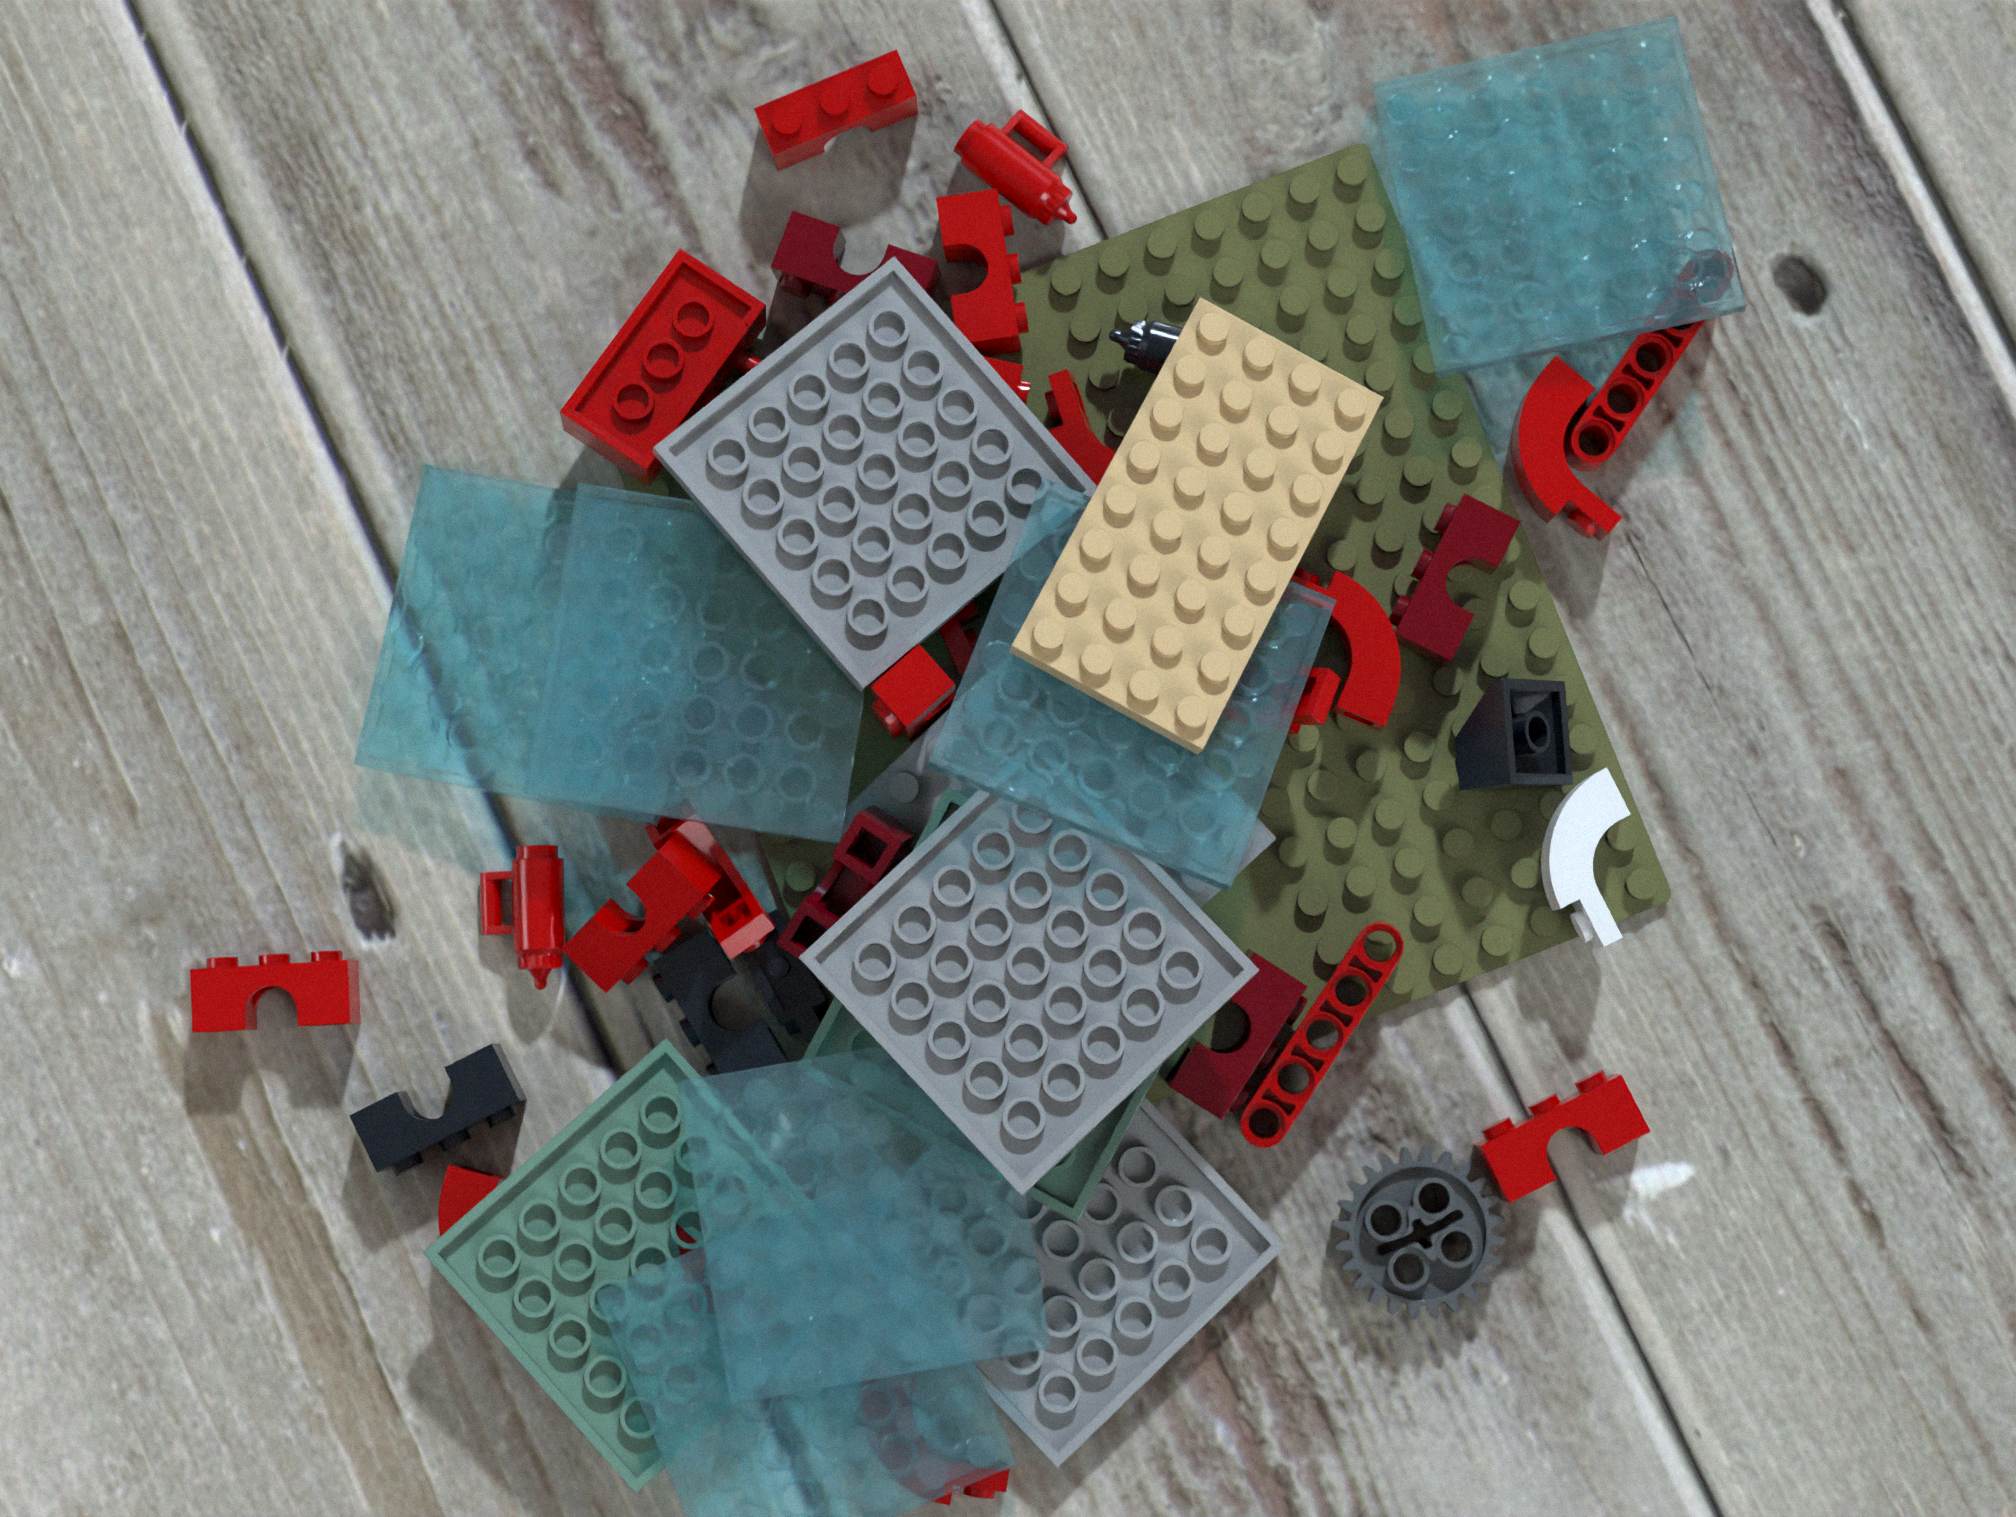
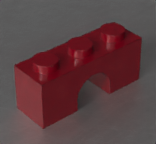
(811, 257)
(1470, 536)
(862, 859)
(1219, 1076)

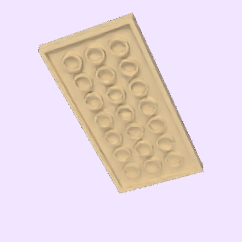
(1197, 526)

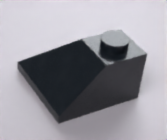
(1516, 738)

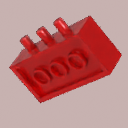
(664, 365)

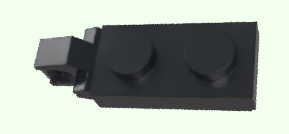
(787, 984)

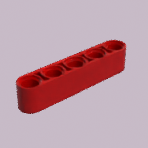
(1635, 384)
(1317, 1059)

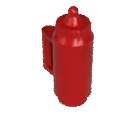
(1015, 171)
(536, 909)

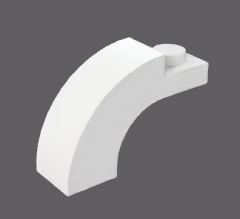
(1570, 852)

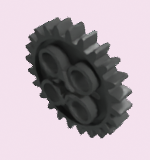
(1438, 1278)

